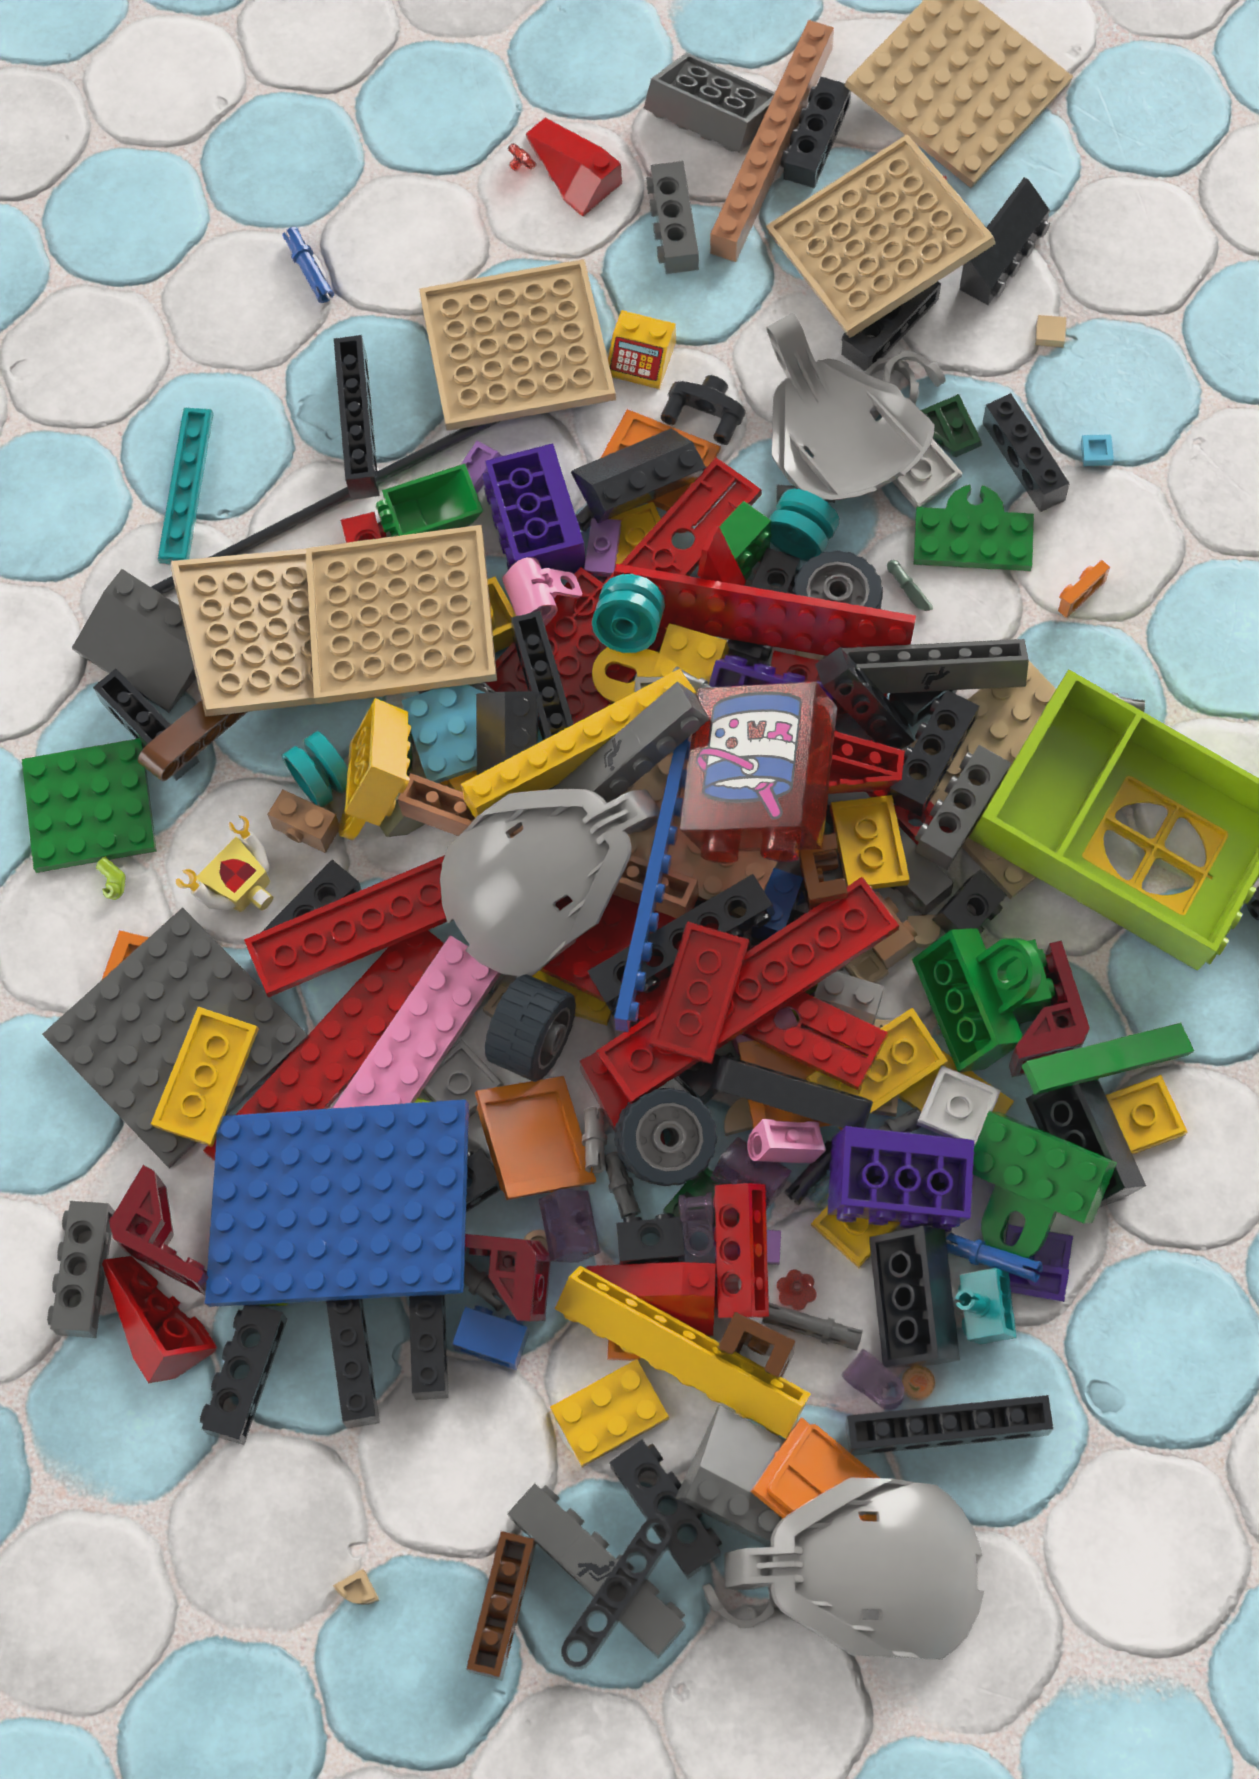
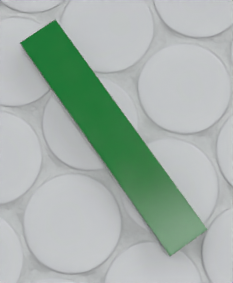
(1107, 1058)

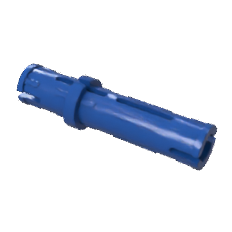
(303, 256)
(979, 1252)

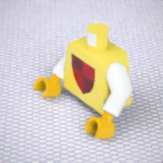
(234, 875)

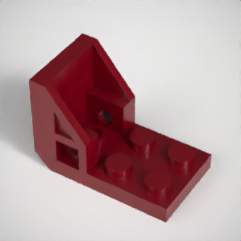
(1058, 1026)
(145, 1229)
(520, 1284)

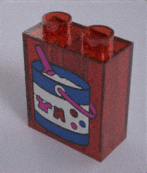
(759, 771)

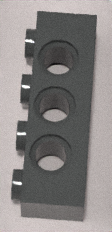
(683, 253)
(941, 846)
(84, 1318)

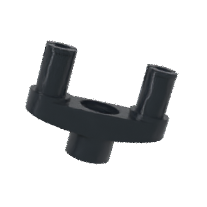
(708, 398)

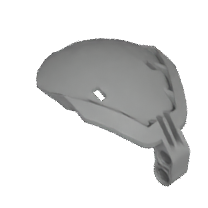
(829, 412)
(508, 887)
(907, 1565)

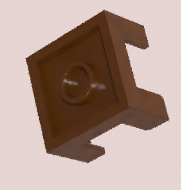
(813, 865)
(759, 1340)

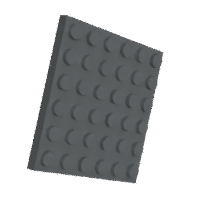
(138, 1016)

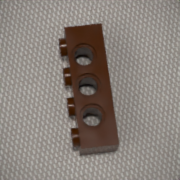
(501, 1605)

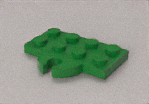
(973, 534)

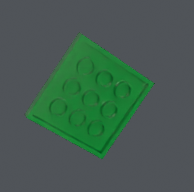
(88, 805)

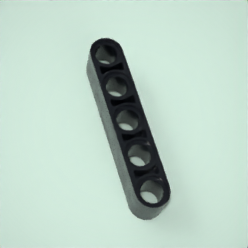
(791, 1093)
(615, 1610)

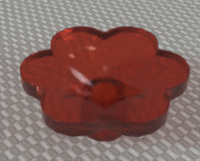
(520, 158)
(796, 1297)

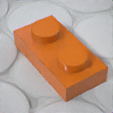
(1089, 582)

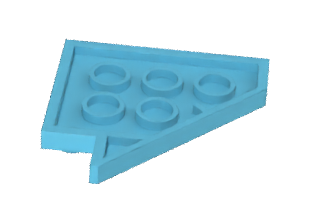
(445, 730)

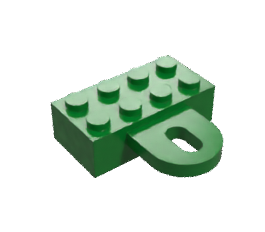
(974, 995)
(1036, 1178)

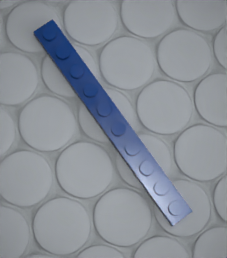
(653, 890)

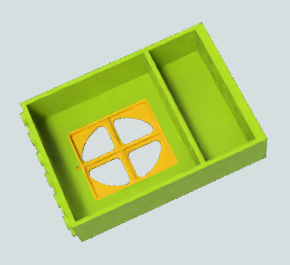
(1084, 766)

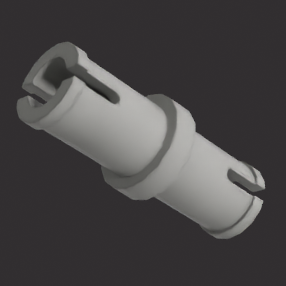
(594, 1140)

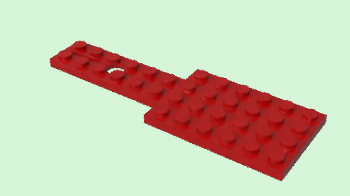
(571, 628)
(800, 1044)

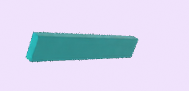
(185, 485)

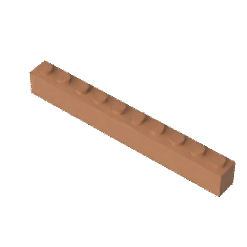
(771, 141)
(447, 811)

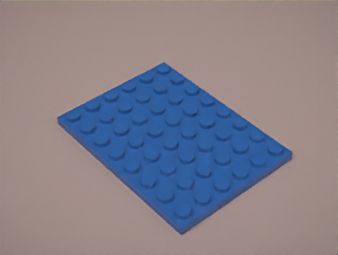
(339, 1204)

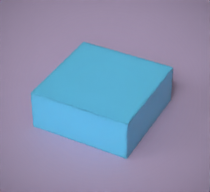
(1097, 450)

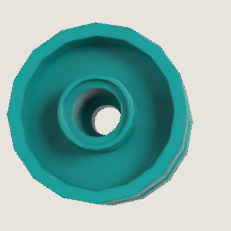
(802, 524)
(628, 613)
(318, 769)

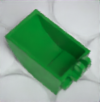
(430, 503)

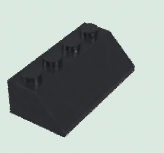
(1015, 232)
(638, 474)
(504, 726)
(1087, 1120)
(914, 1297)

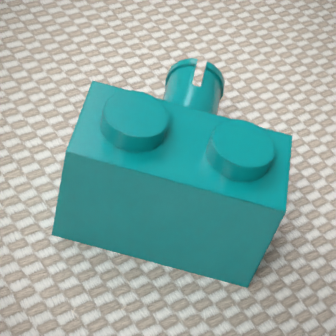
(986, 1306)

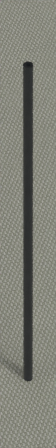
(337, 498)

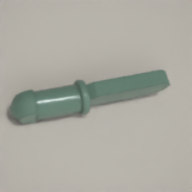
(909, 587)

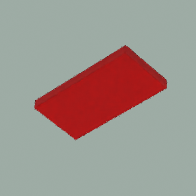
(699, 992)

